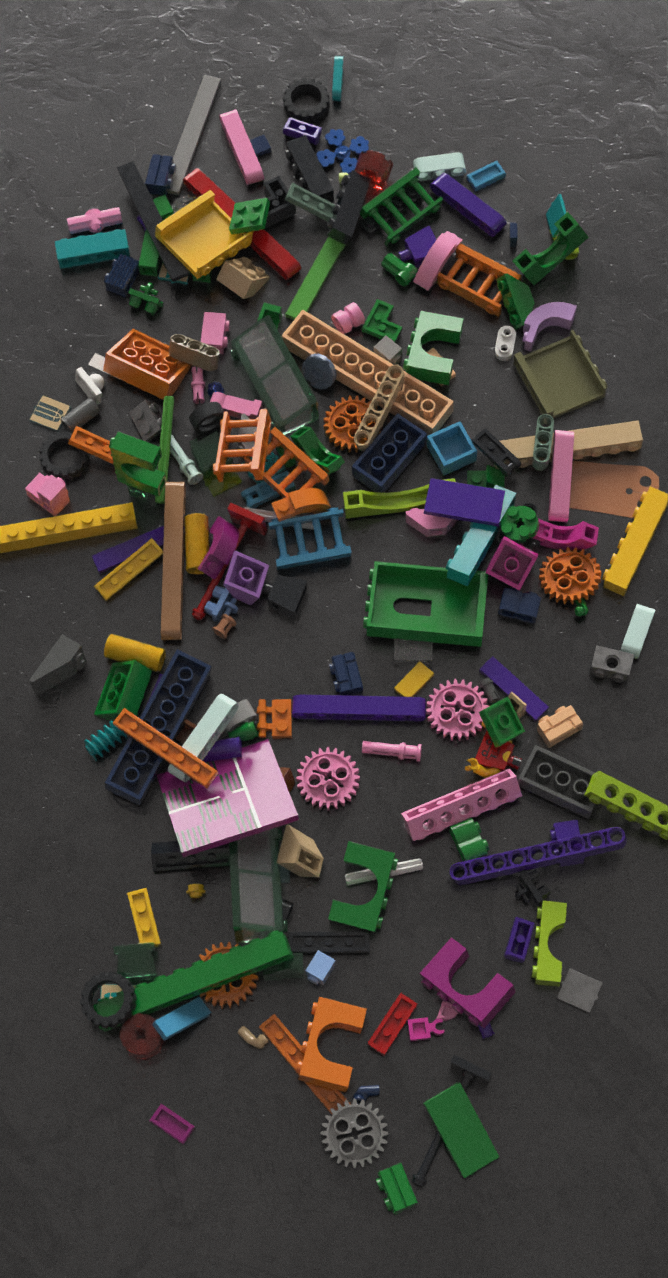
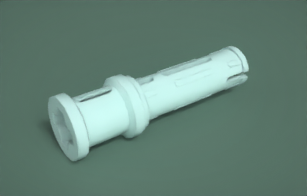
(187, 465)

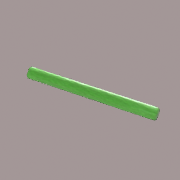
(165, 440)

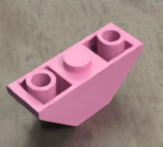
(429, 524)

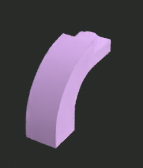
(547, 315)

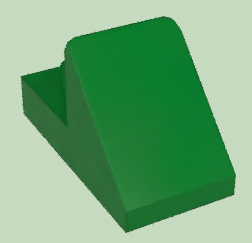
(486, 478)

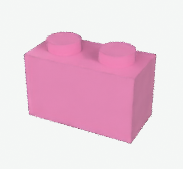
(215, 330)

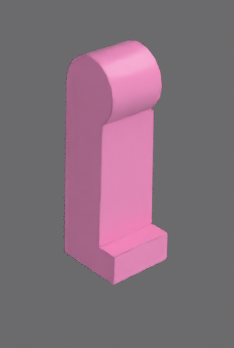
(237, 406)

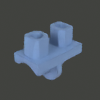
(223, 603)

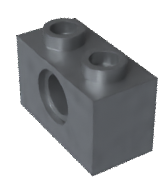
(606, 655)

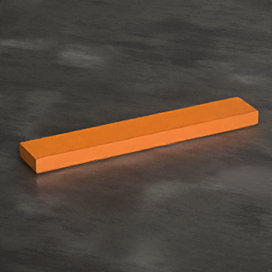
(165, 748)
(291, 1051)

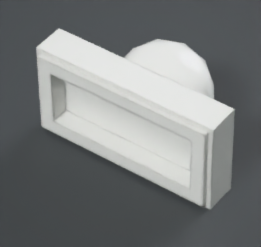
(90, 384)

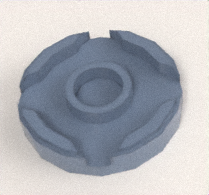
(319, 371)

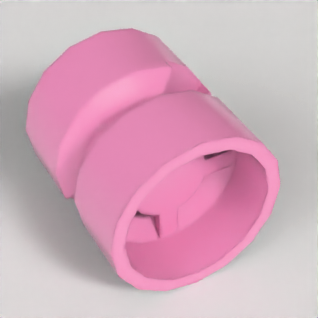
(349, 318)

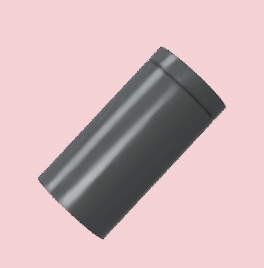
(80, 415)

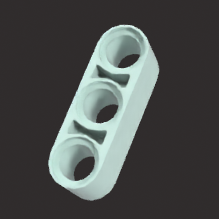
(433, 166)
(637, 630)

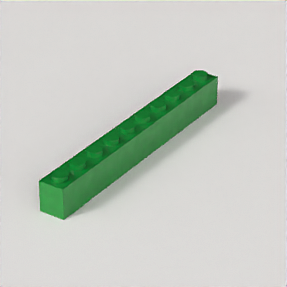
(202, 976)

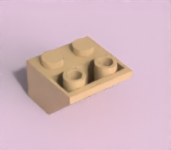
(242, 277)
(299, 854)

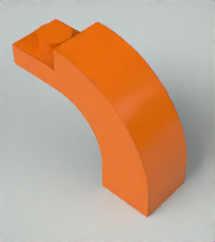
(301, 501)

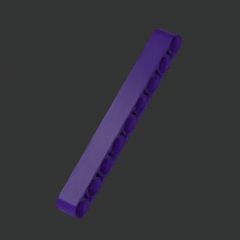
(547, 859)

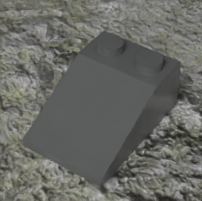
(59, 665)

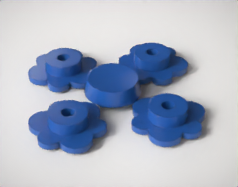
(342, 153)

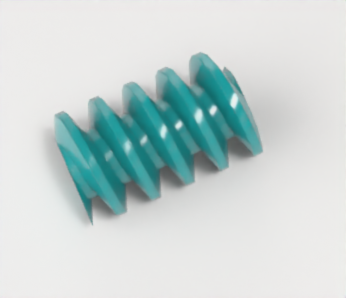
(103, 740)

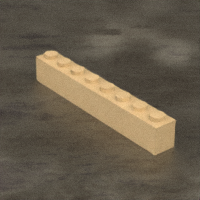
(587, 442)

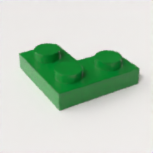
(378, 324)

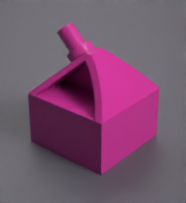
(511, 563)

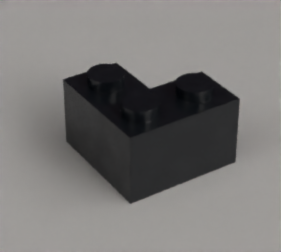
(279, 208)

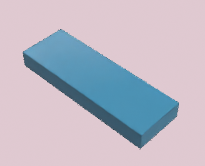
(181, 1018)

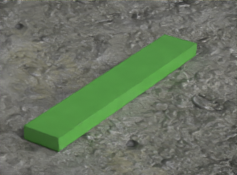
(315, 278)

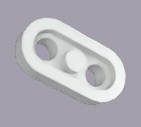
(505, 341)

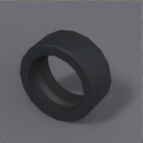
(206, 417)

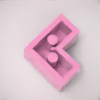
(48, 493)

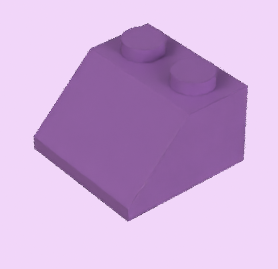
(245, 577)

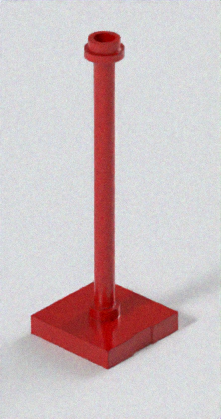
(246, 520)

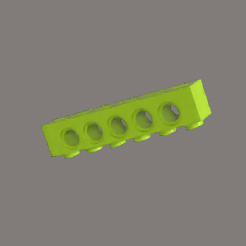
(636, 799)

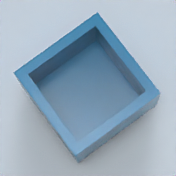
(451, 448)

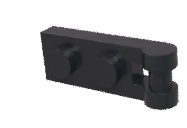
(496, 452)

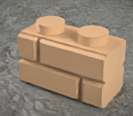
(559, 726)

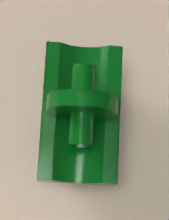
(152, 302)

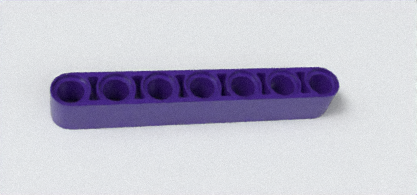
(359, 707)

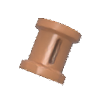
(224, 626)

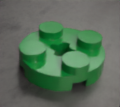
(516, 514)

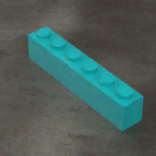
(476, 545)

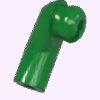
(581, 609)

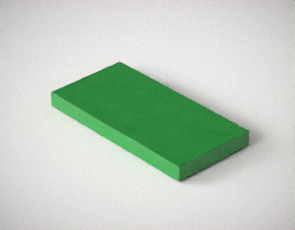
(461, 1130)

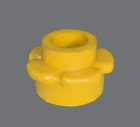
(196, 890)

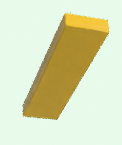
(129, 569)

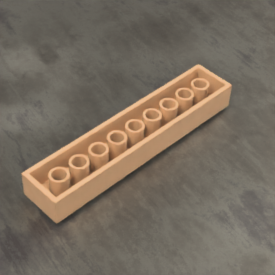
(364, 371)

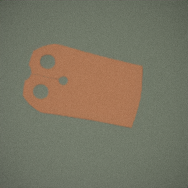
(604, 487)

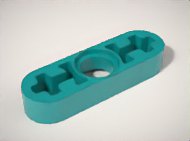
(337, 78)

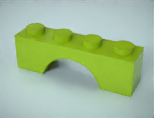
(548, 968)

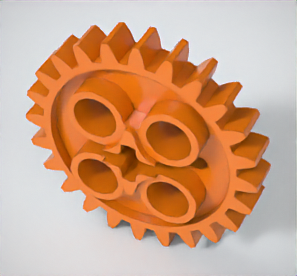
(351, 422)
(570, 575)
(235, 992)

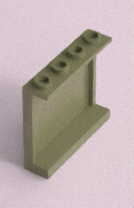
(561, 376)

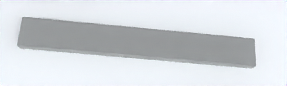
(193, 130)

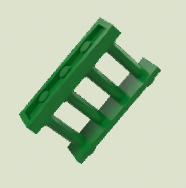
(398, 190)

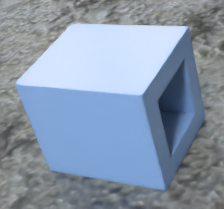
(320, 968)

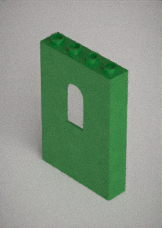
(455, 608)

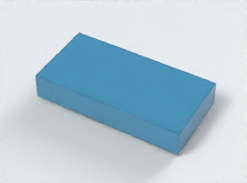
(486, 176)

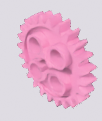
(460, 693)
(318, 793)

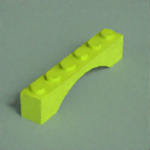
(367, 503)

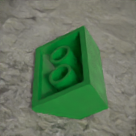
(123, 689)

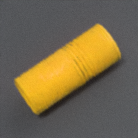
(196, 538)
(126, 649)

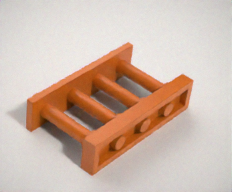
(480, 263)
(291, 451)
(258, 452)

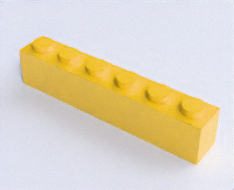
(636, 541)

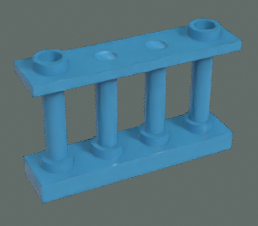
(304, 557)

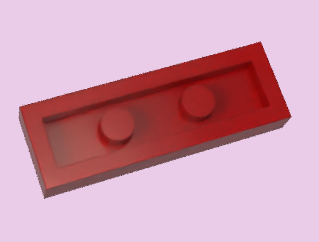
(392, 1024)

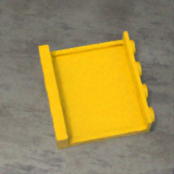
(201, 235)

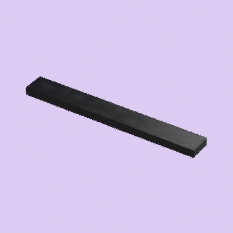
(150, 217)

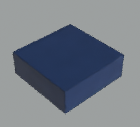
(260, 145)
(513, 234)

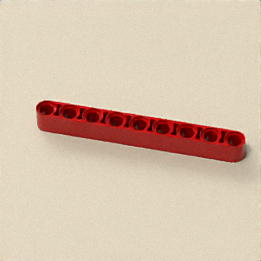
(262, 242)

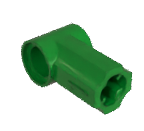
(403, 272)

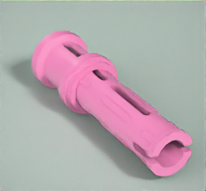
(401, 751)

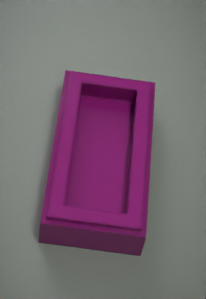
(172, 1124)

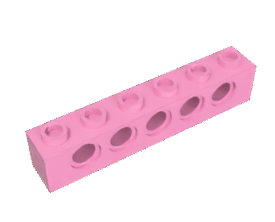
(453, 801)

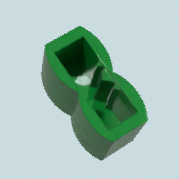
(468, 840)

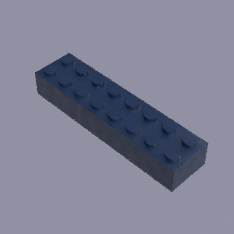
(165, 712)

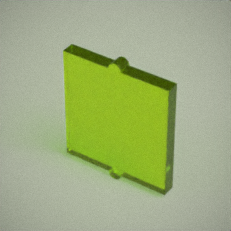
(230, 480)

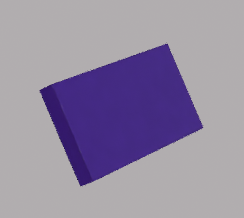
(464, 502)

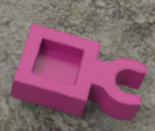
(420, 1029)

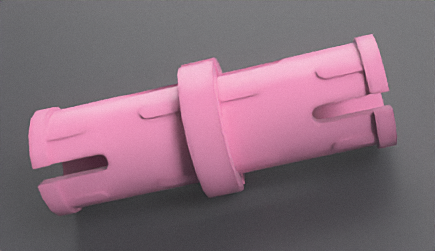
(198, 385)

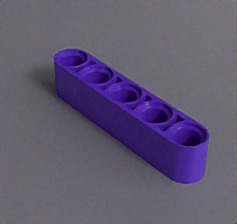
(468, 204)

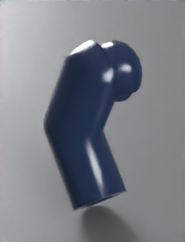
(365, 1091)

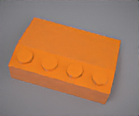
(145, 364)

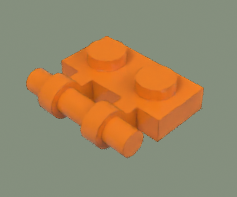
(281, 718)

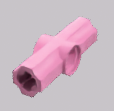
(94, 220)

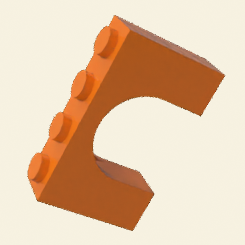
(315, 1067)

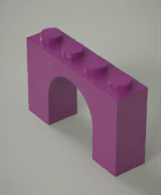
(478, 1007)

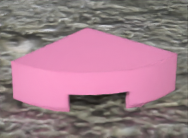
(446, 1011)

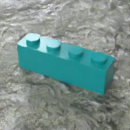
(91, 248)

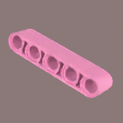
(241, 147)
(561, 476)

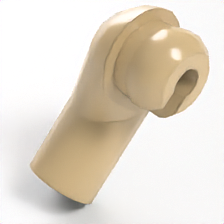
(251, 1039)

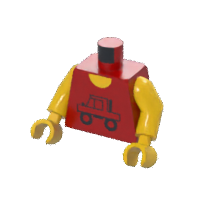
(493, 759)

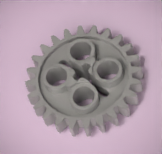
(349, 1114)

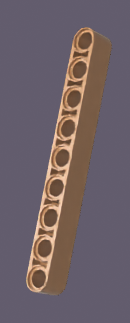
(173, 561)

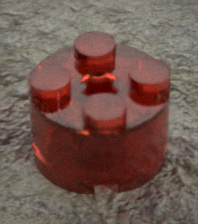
(376, 167)
(141, 1047)

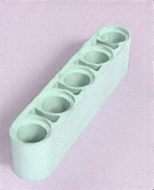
(208, 730)

